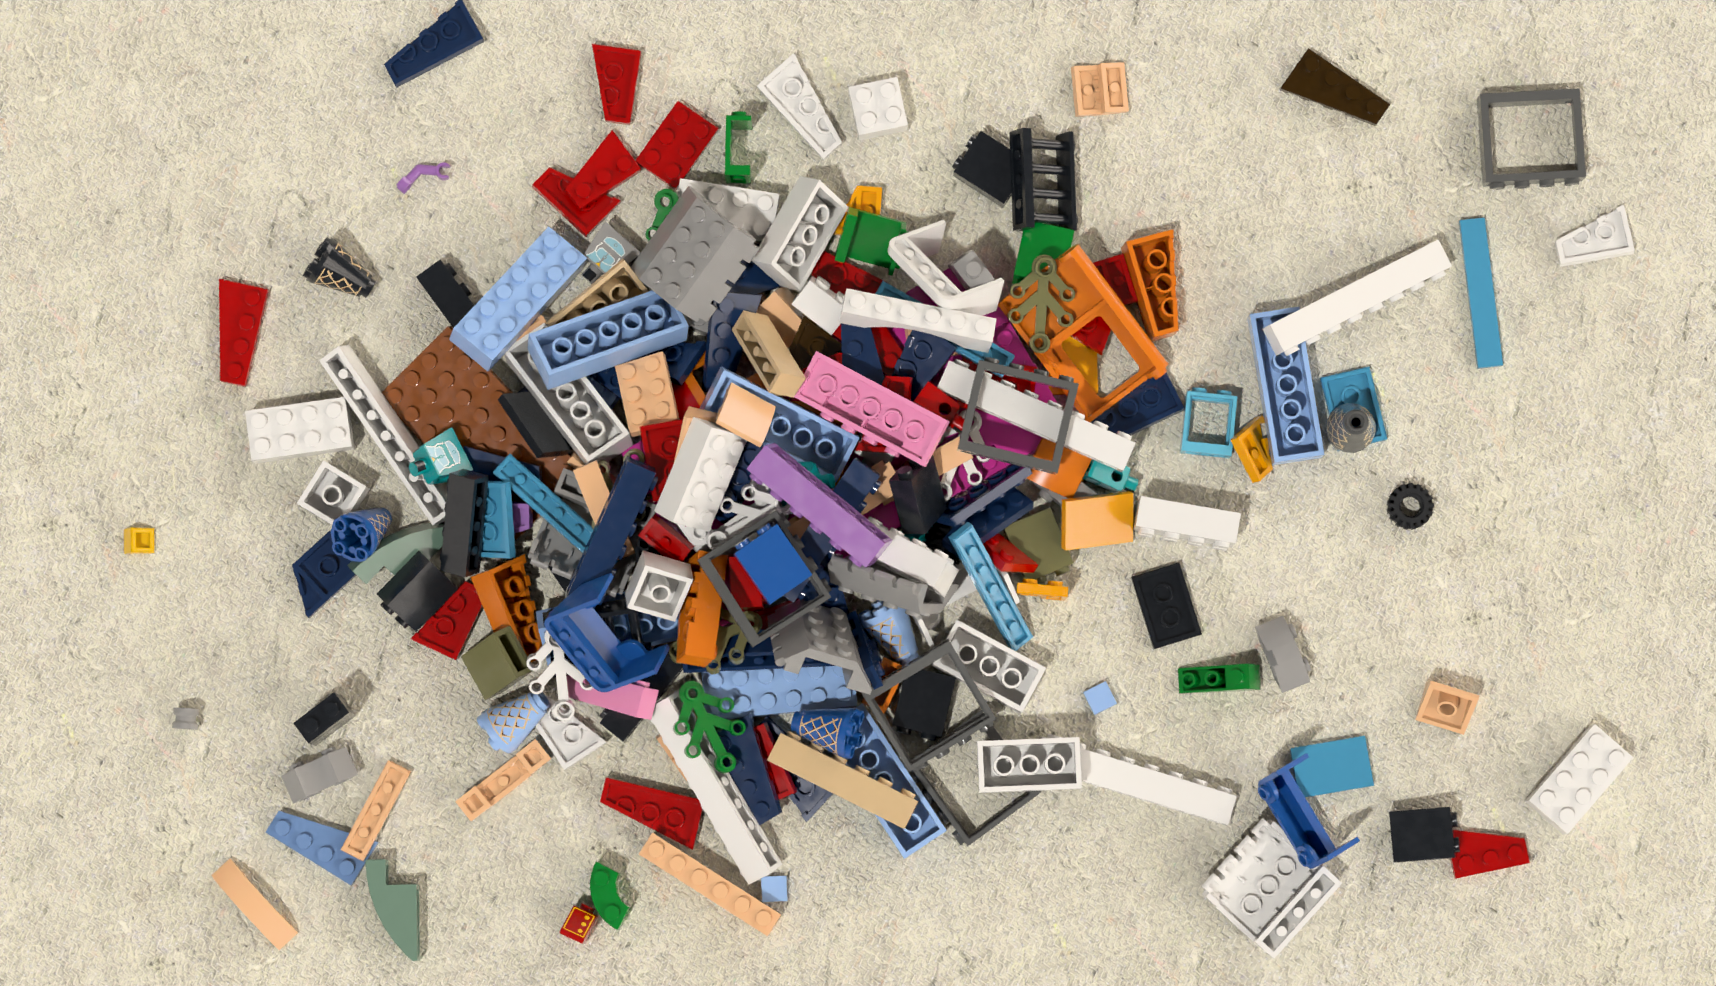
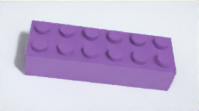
(819, 505)

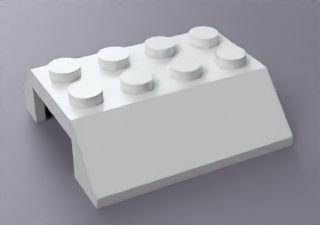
(1268, 888)

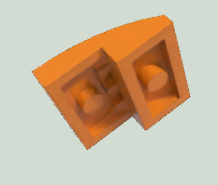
(1070, 470)

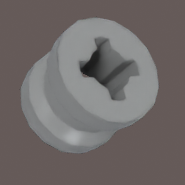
(185, 718)

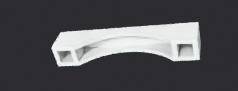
(959, 327)

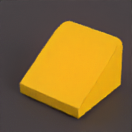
(138, 540)

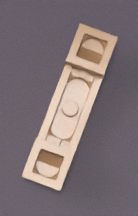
(596, 493)
(503, 780)
(254, 904)

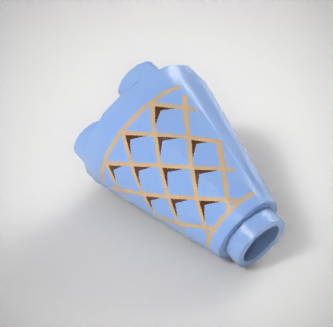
(891, 630)
(513, 720)

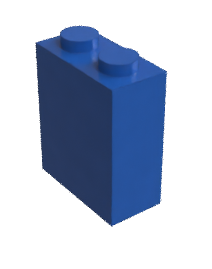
(772, 563)

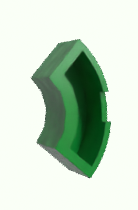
(606, 896)

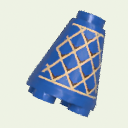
(360, 533)
(831, 729)

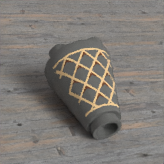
(1343, 434)

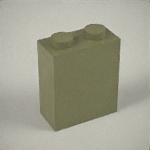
(1041, 541)
(497, 663)

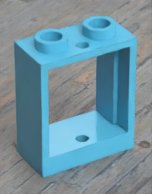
(1208, 449)

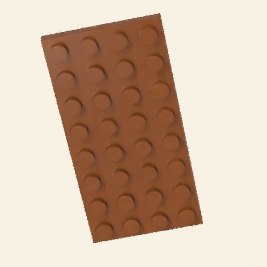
(453, 391)

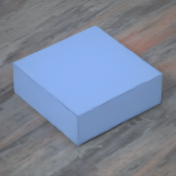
(1099, 698)
(774, 888)

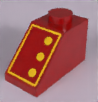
(579, 923)

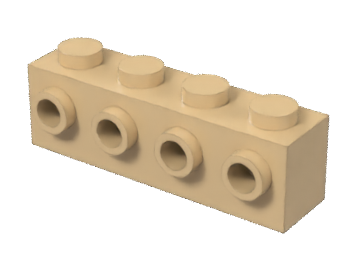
(768, 354)

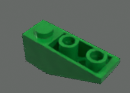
(1219, 678)

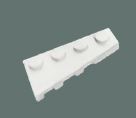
(796, 101)

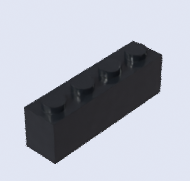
(446, 292)
(464, 522)
(624, 725)

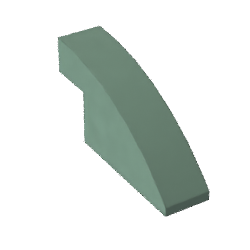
(399, 548)
(396, 907)

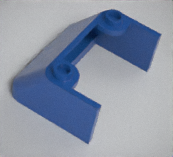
(593, 645)
(1298, 817)

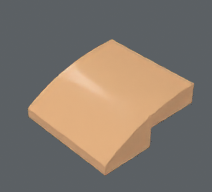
(1099, 89)
(745, 414)

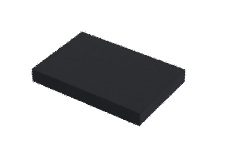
(534, 425)
(1166, 606)

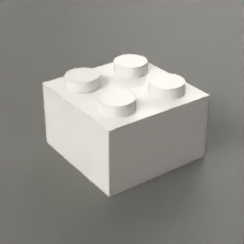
(878, 108)
(820, 303)
(332, 493)
(659, 586)

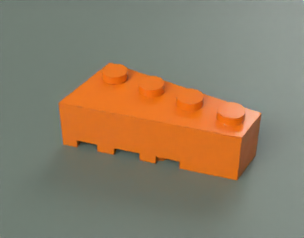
(1154, 282)
(508, 601)
(700, 615)

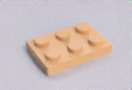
(646, 392)

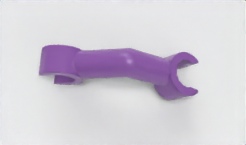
(408, 180)

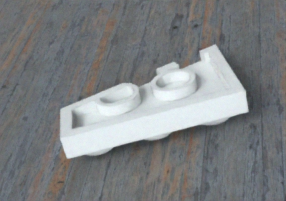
(1599, 240)
(567, 739)

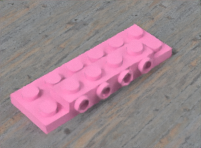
(871, 410)

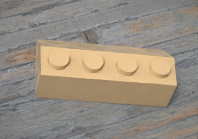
(612, 287)

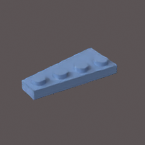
(318, 844)

